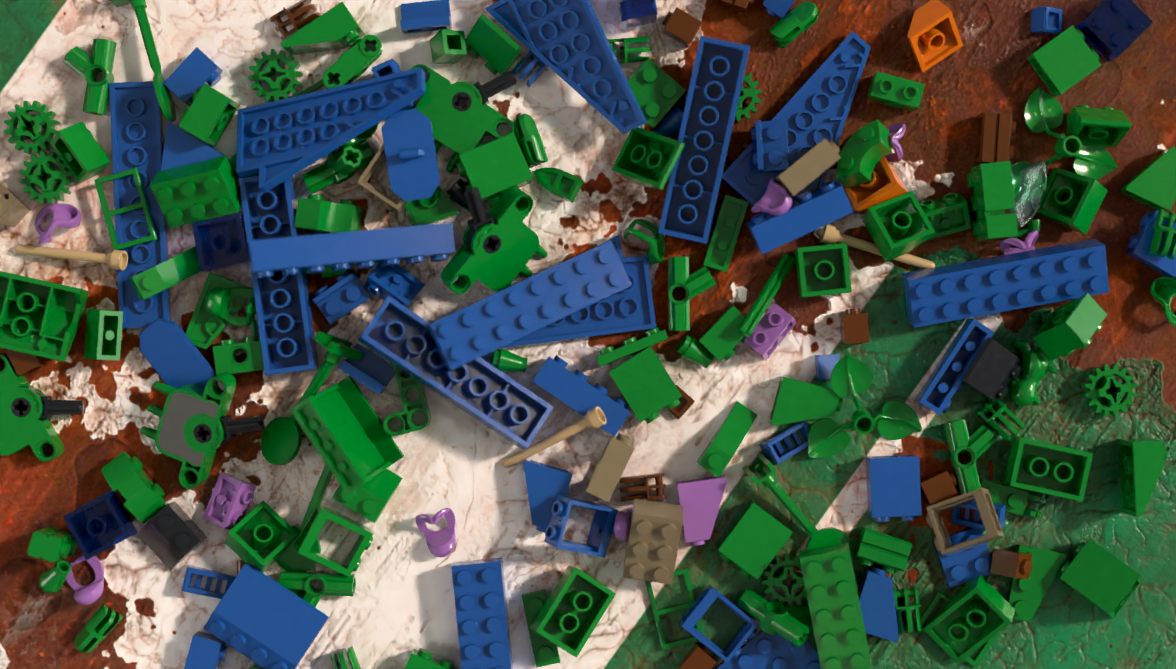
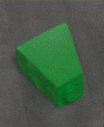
(1155, 182)
(802, 401)

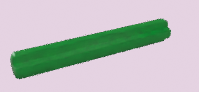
(766, 295)

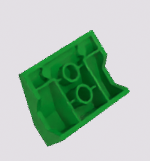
(39, 315)

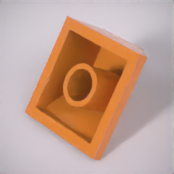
(933, 34)
(883, 187)

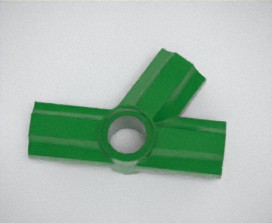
(88, 67)
(339, 167)
(692, 284)
(973, 445)
(333, 585)
(775, 618)

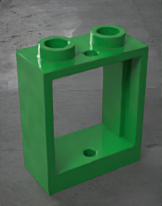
(312, 529)

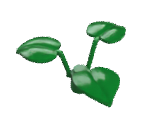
(1045, 113)
(849, 378)

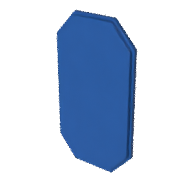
(410, 155)
(174, 355)

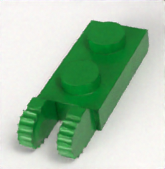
(1013, 498)

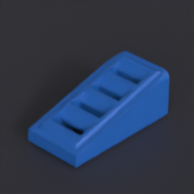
(769, 451)
(976, 522)
(186, 587)

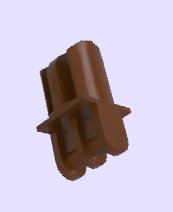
(299, 15)
(643, 487)

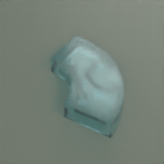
(1030, 193)

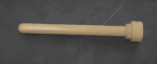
(832, 235)
(116, 260)
(594, 418)

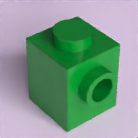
(448, 46)

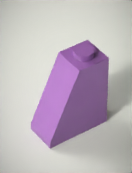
(700, 506)

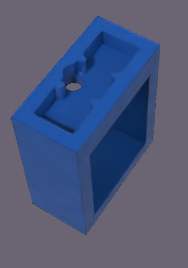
(599, 532)
(697, 610)

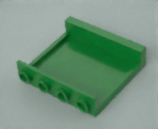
(347, 434)

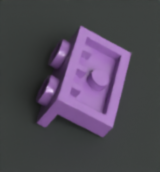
(770, 331)
(229, 501)

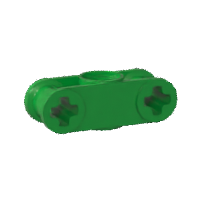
(353, 62)

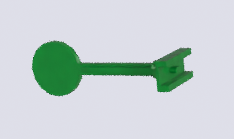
(162, 92)
(283, 435)
(829, 536)
(290, 559)

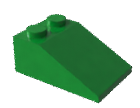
(328, 32)
(647, 158)
(1139, 470)
(970, 619)

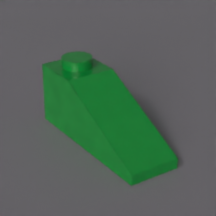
(166, 274)
(727, 439)

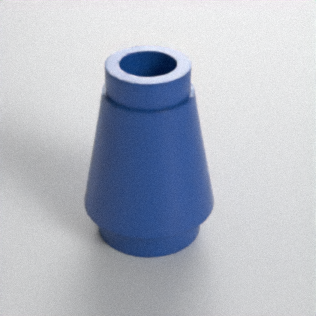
(670, 123)

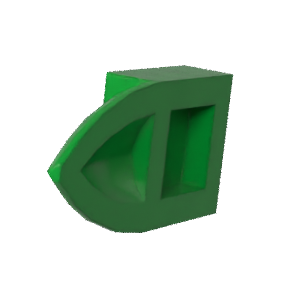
(559, 182)

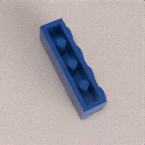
(804, 216)
(948, 373)
(579, 394)

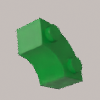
(862, 153)
(327, 216)
(142, 496)

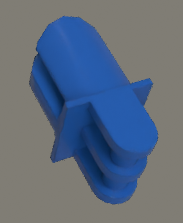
(530, 68)

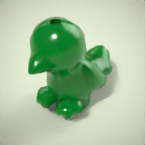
(1034, 367)

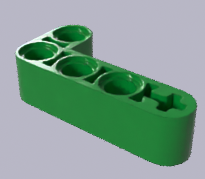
(410, 407)

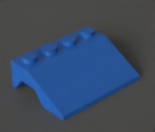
(265, 621)

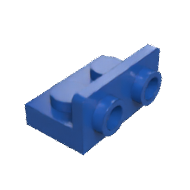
(772, 145)
(393, 282)
(342, 297)

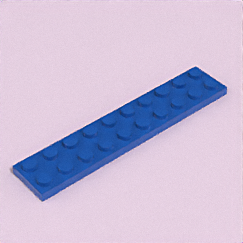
(139, 144)

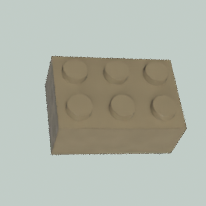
(653, 541)

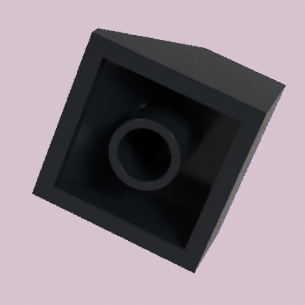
(992, 371)
(172, 535)

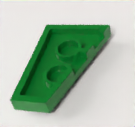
(204, 326)

